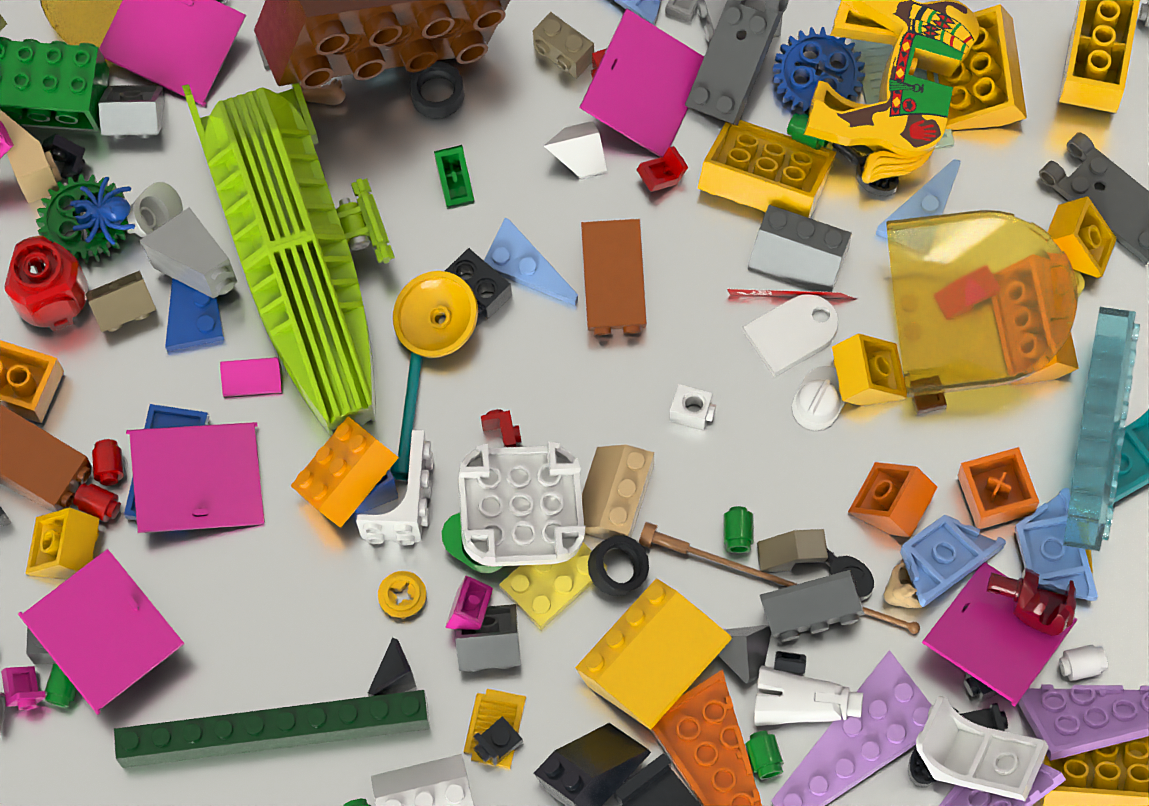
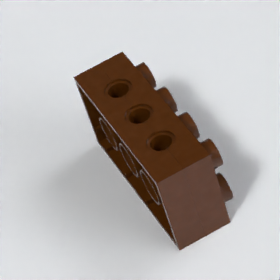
(361, 38)

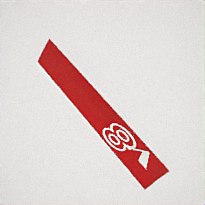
(784, 293)

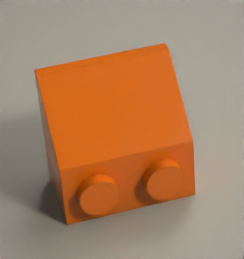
(893, 498)

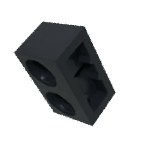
(483, 280)

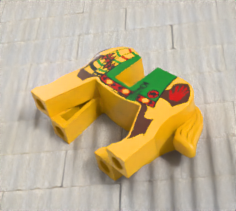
(909, 109)

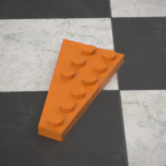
(708, 745)

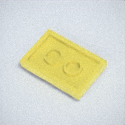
(548, 588)

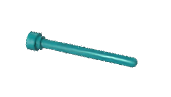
(400, 468)

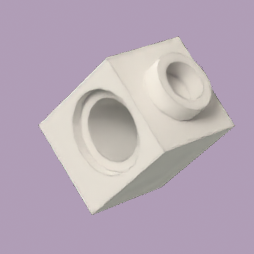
(686, 396)

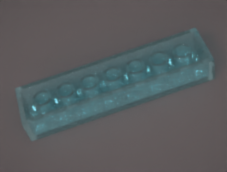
(1102, 429)

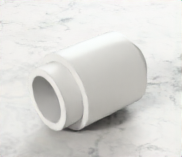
(1083, 662)

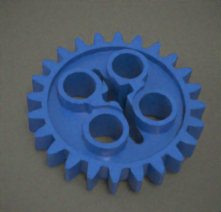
(827, 50)

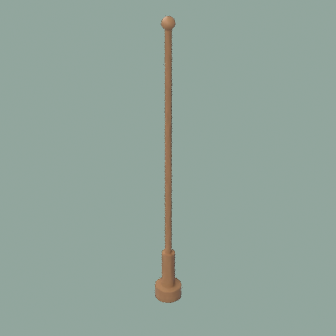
(650, 535)

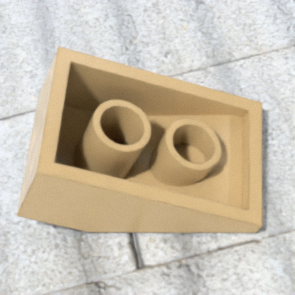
(31, 165)

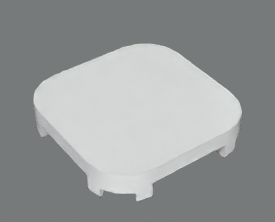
(521, 505)

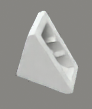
(579, 149)

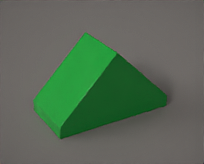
(453, 175)

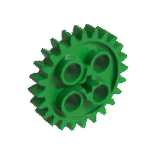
(57, 222)

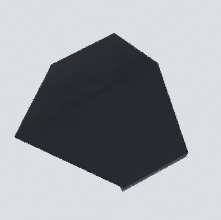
(393, 673)

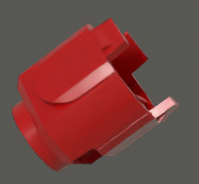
(54, 292)

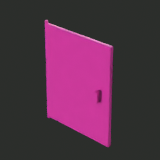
(173, 41)
(645, 85)
(196, 473)
(99, 633)
(991, 640)

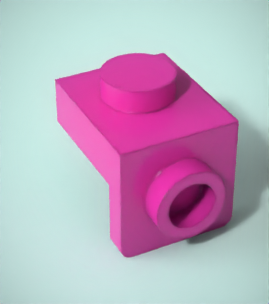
(21, 687)

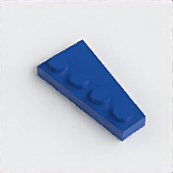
(192, 318)

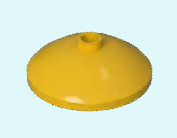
(421, 306)

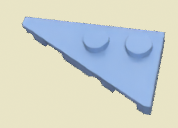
(928, 200)
(521, 262)

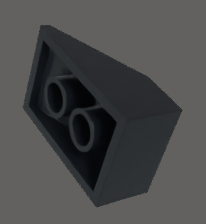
(591, 767)

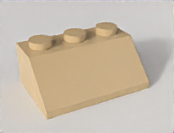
(615, 490)

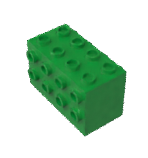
(52, 84)

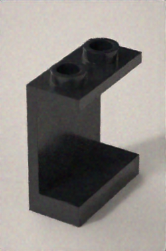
(655, 787)

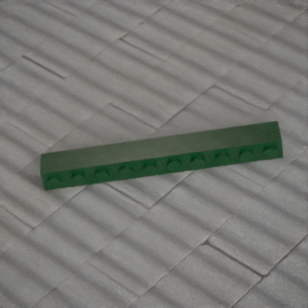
(271, 728)

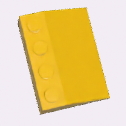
(989, 78)
(765, 169)
(652, 654)
(1103, 776)

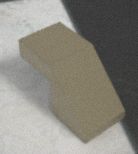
(793, 547)

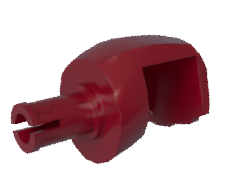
(1036, 607)

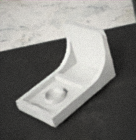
(407, 520)
(977, 755)

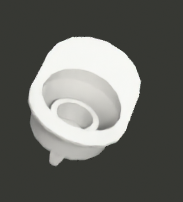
(154, 208)
(818, 399)

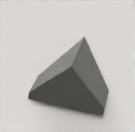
(747, 650)

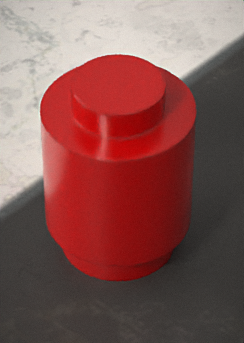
(107, 462)
(97, 502)

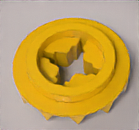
(398, 582)

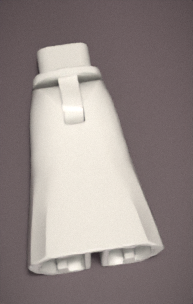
(796, 698)

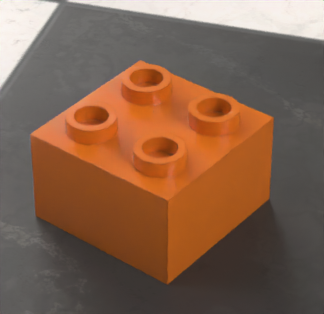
(998, 488)

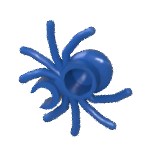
(107, 210)

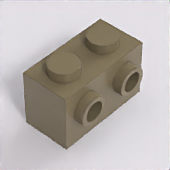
(563, 45)
(120, 302)

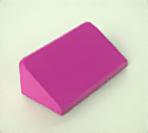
(251, 377)
(469, 605)

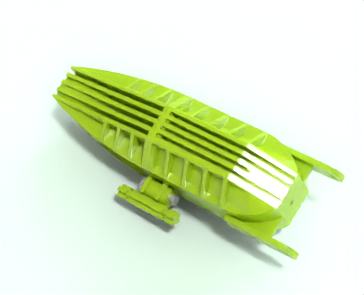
(297, 245)

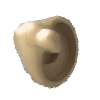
(900, 590)

